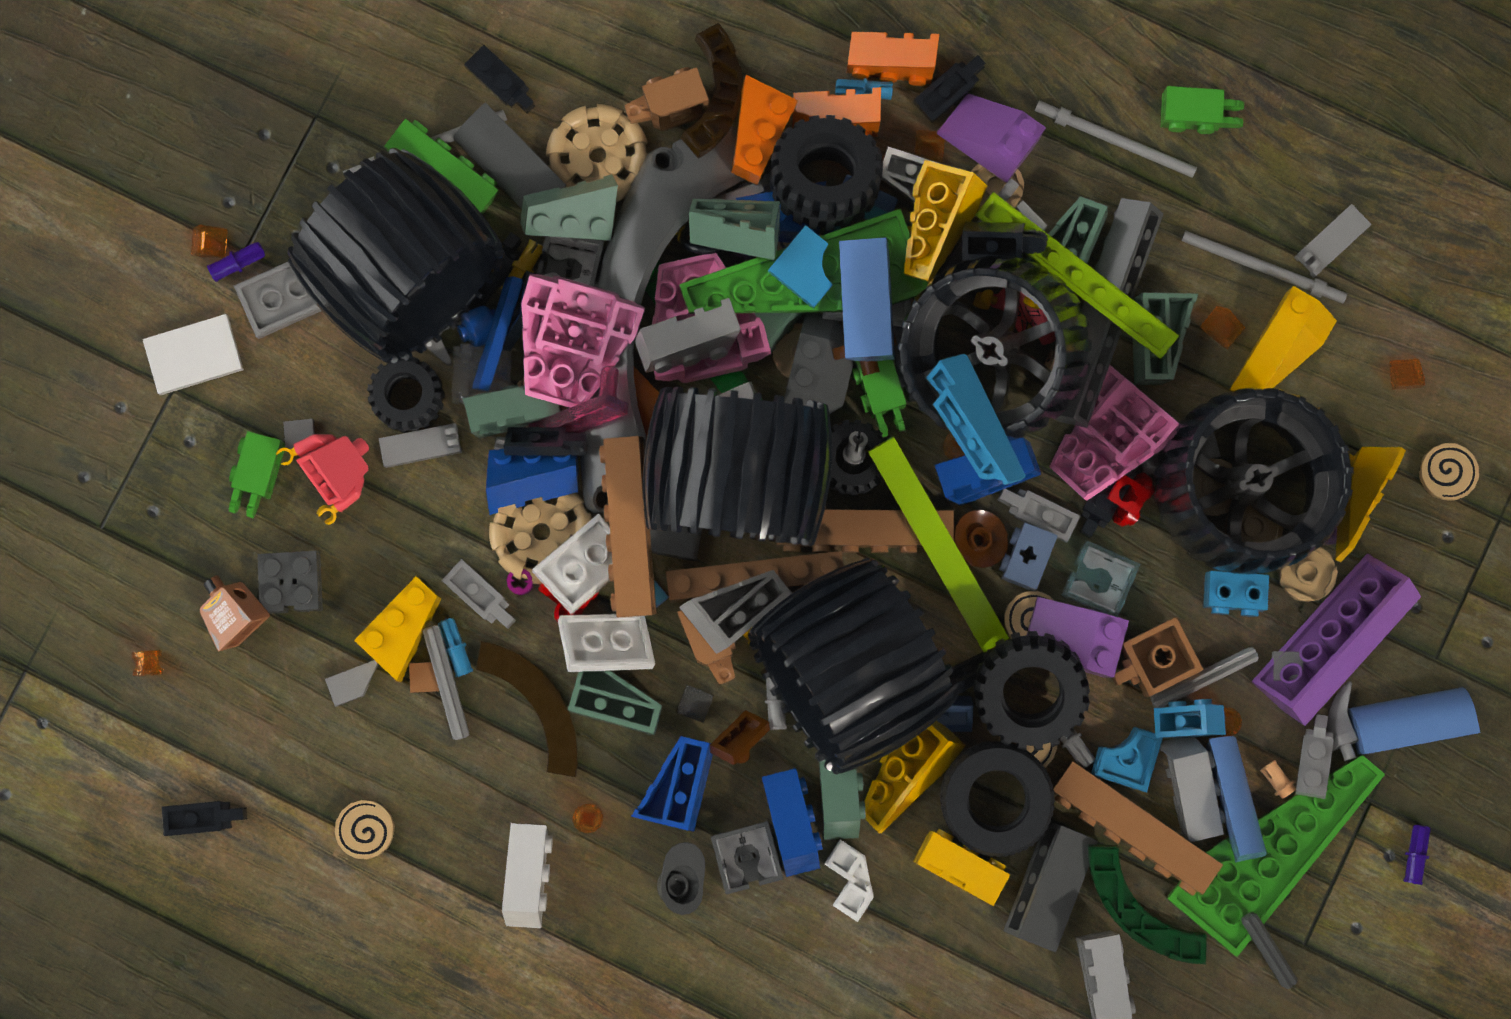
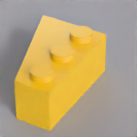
(399, 628)
(962, 866)

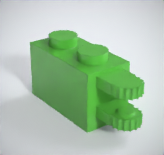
(1198, 110)
(881, 394)
(255, 471)

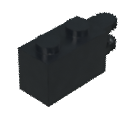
(1000, 240)

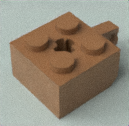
(670, 100)
(719, 663)
(1141, 663)

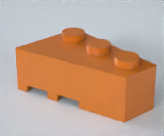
(892, 57)
(859, 108)
(761, 122)

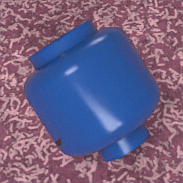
(476, 325)

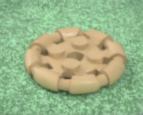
(594, 138)
(523, 531)

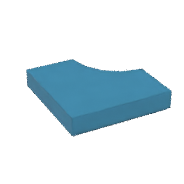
(802, 268)
(1129, 762)

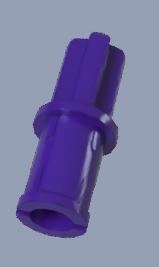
(236, 261)
(1417, 854)

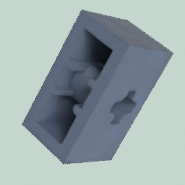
(1027, 574)

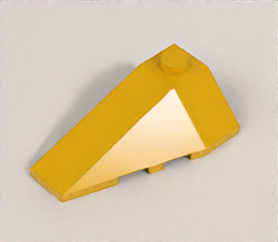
(942, 205)
(1290, 337)
(1371, 472)
(909, 773)

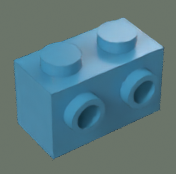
(1236, 592)
(1189, 721)

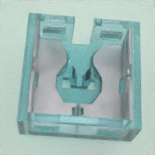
(1114, 583)

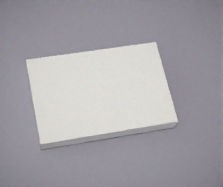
(193, 354)
(578, 566)
(605, 642)

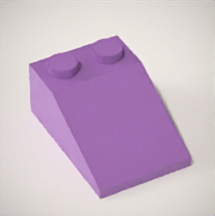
(992, 134)
(1089, 633)

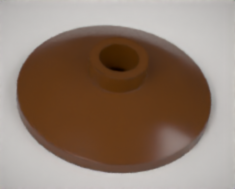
(991, 535)

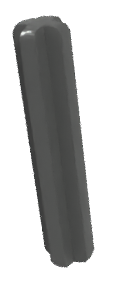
(1269, 950)

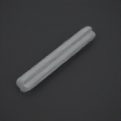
(1207, 676)
(446, 682)

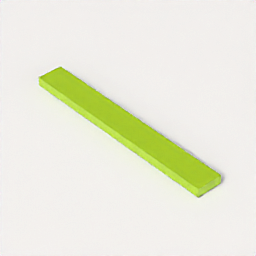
(1088, 282)
(938, 543)

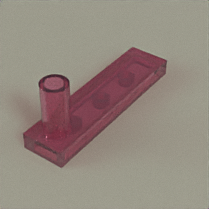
(592, 412)

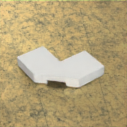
(858, 890)

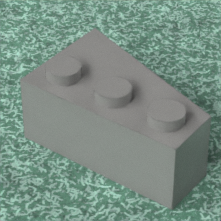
(1194, 788)

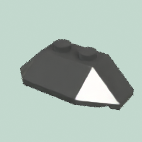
(814, 370)

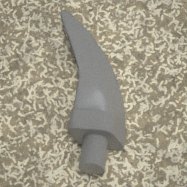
(1340, 724)

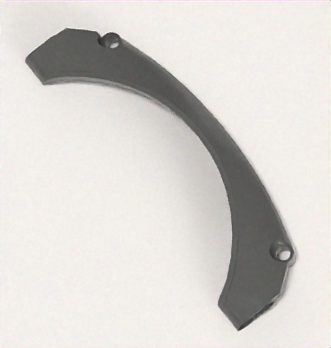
(643, 228)

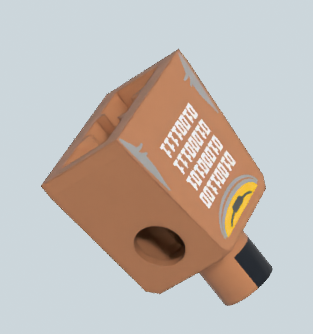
(231, 613)

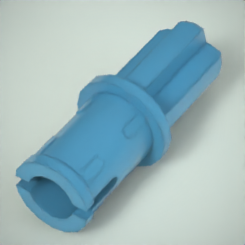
(864, 87)
(455, 647)

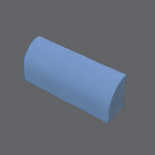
(867, 299)
(1413, 720)
(1236, 799)

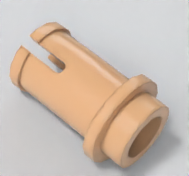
(1278, 779)

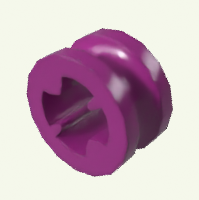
(518, 590)

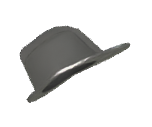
(682, 878)

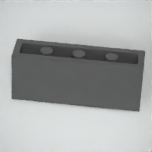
(505, 155)
(1050, 887)

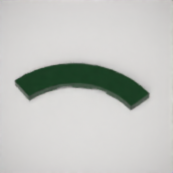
(1135, 919)

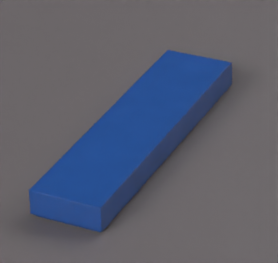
(497, 334)

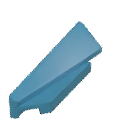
(973, 420)

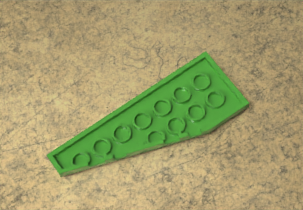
(757, 291)
(1293, 840)

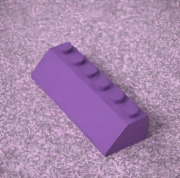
(1339, 637)

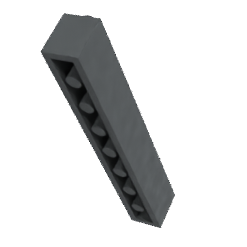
(1122, 264)

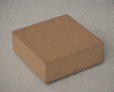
(422, 678)

